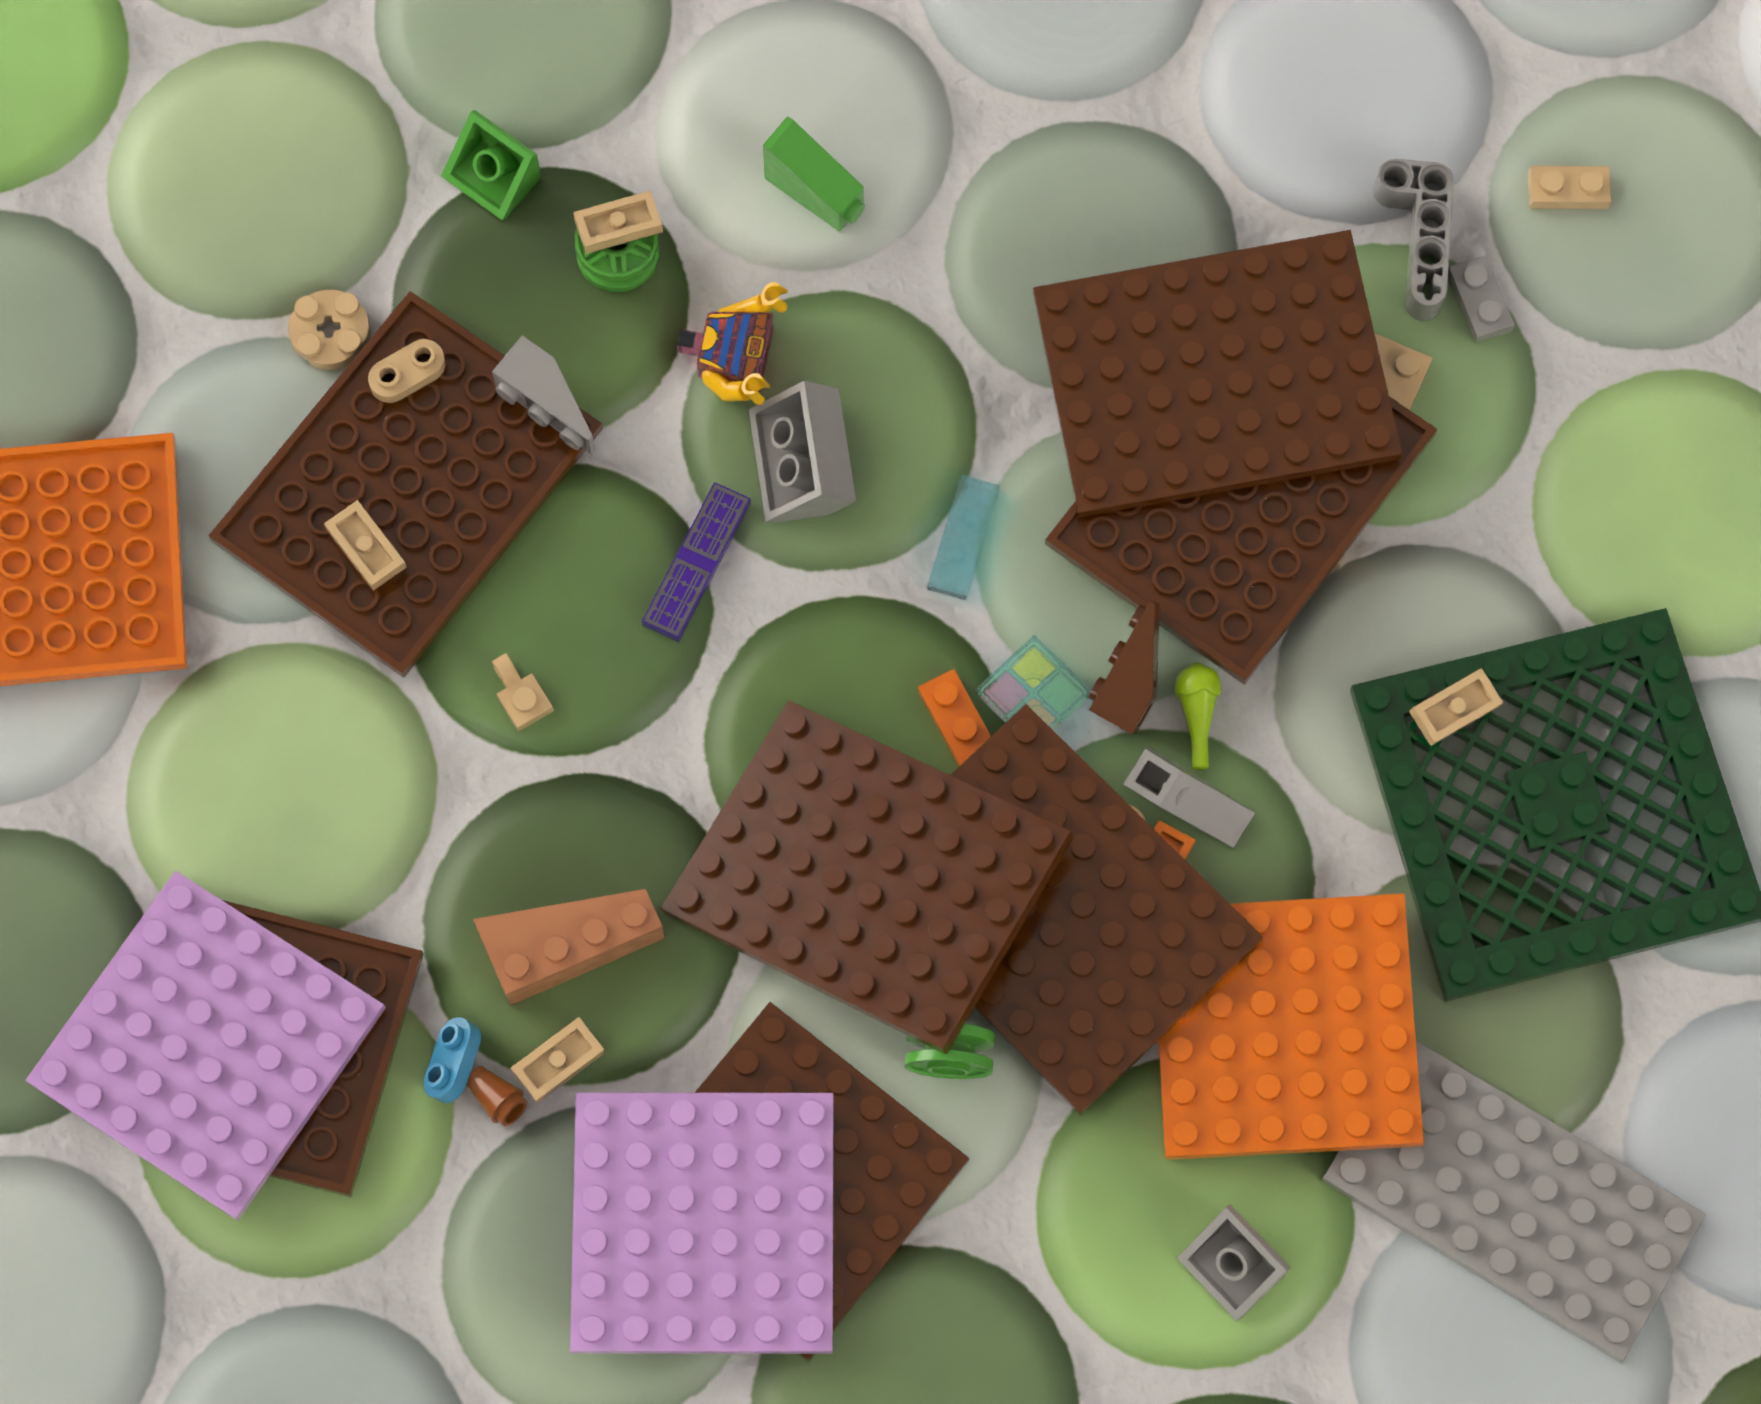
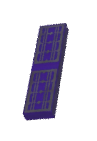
(696, 562)

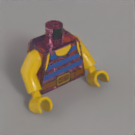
(736, 346)

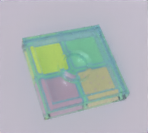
(1035, 679)

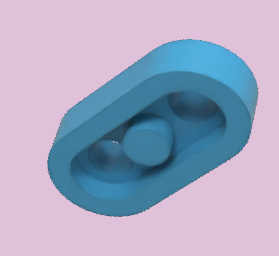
(452, 1060)

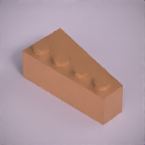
(564, 940)

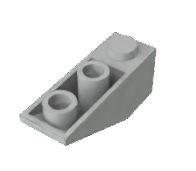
(537, 383)
(1188, 797)

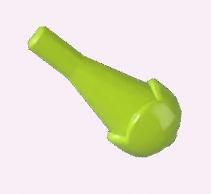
(1198, 690)

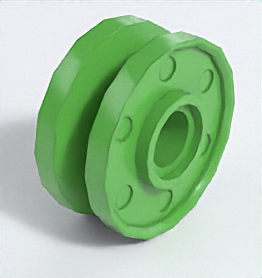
(619, 269)
(960, 1060)

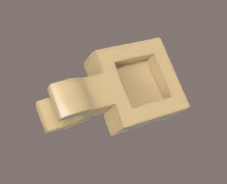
(521, 698)

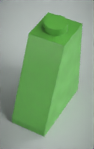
(812, 176)

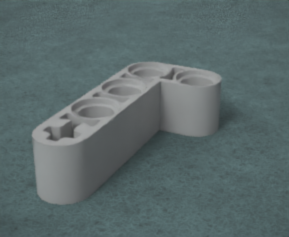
(1423, 239)

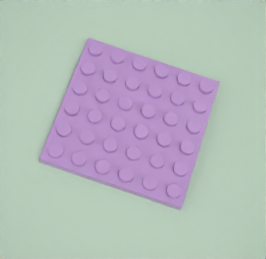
(206, 1045)
(702, 1224)

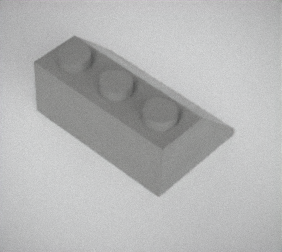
(802, 453)

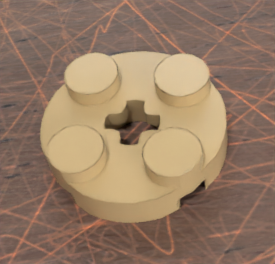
(323, 307)

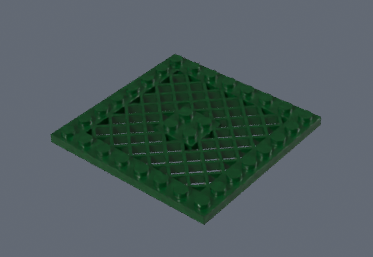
(1560, 805)

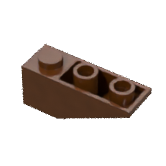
(1132, 682)

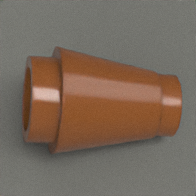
(497, 1097)

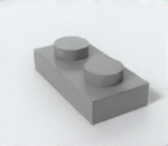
(1480, 299)

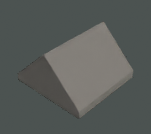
(1233, 1263)

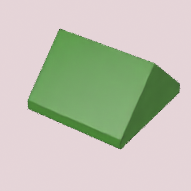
(491, 166)

